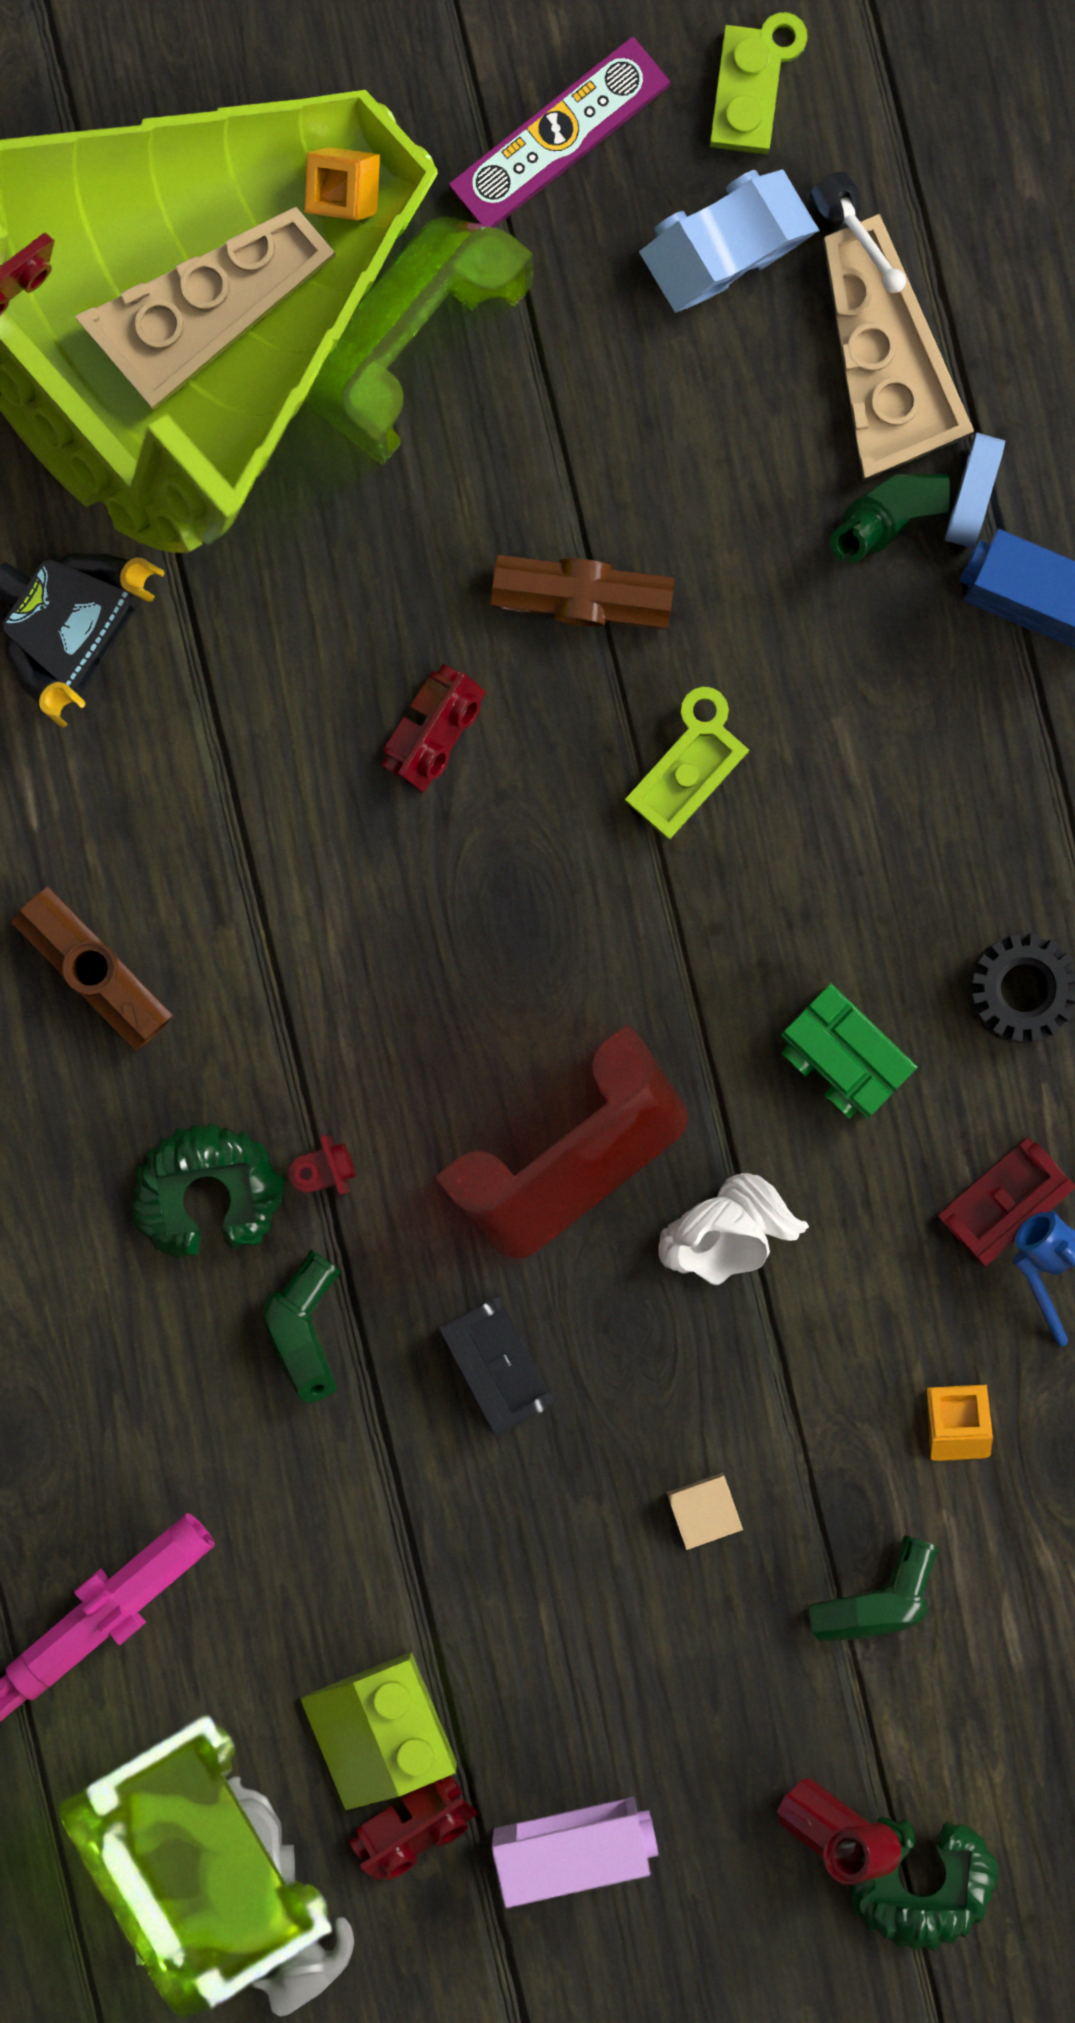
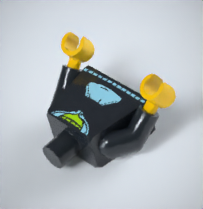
(68, 621)

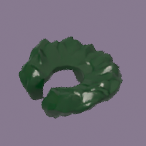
(197, 1154)
(937, 1916)

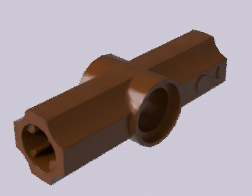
(582, 592)
(64, 941)

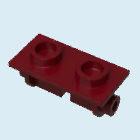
(450, 706)
(323, 1168)
(395, 1844)

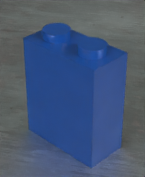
(1023, 585)

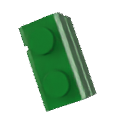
(846, 1053)

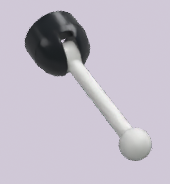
(839, 202)

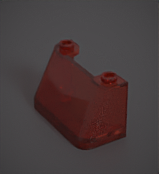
(585, 1166)

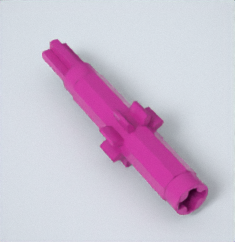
(105, 1610)

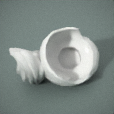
(729, 1231)

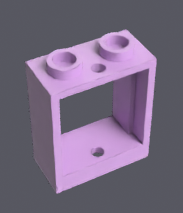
(573, 1851)

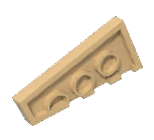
(188, 317)
(891, 362)

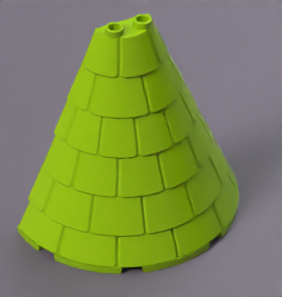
(133, 209)

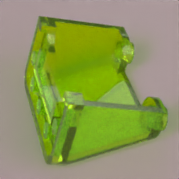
(442, 259)
(190, 1871)

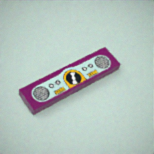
(560, 134)

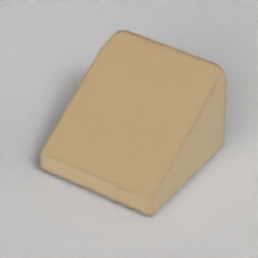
(704, 1511)

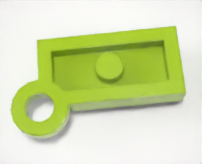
(750, 83)
(689, 768)

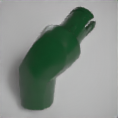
(886, 509)
(292, 1332)
(883, 1610)

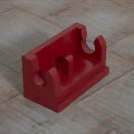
(1003, 1199)

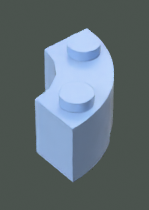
(738, 233)

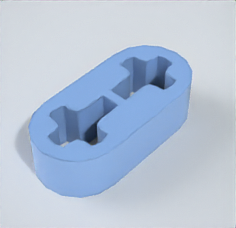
(975, 490)

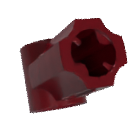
(837, 1832)

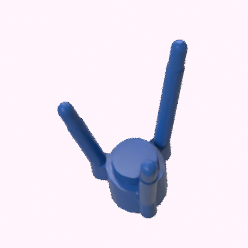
(1048, 1247)

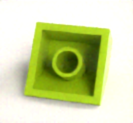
(380, 1733)

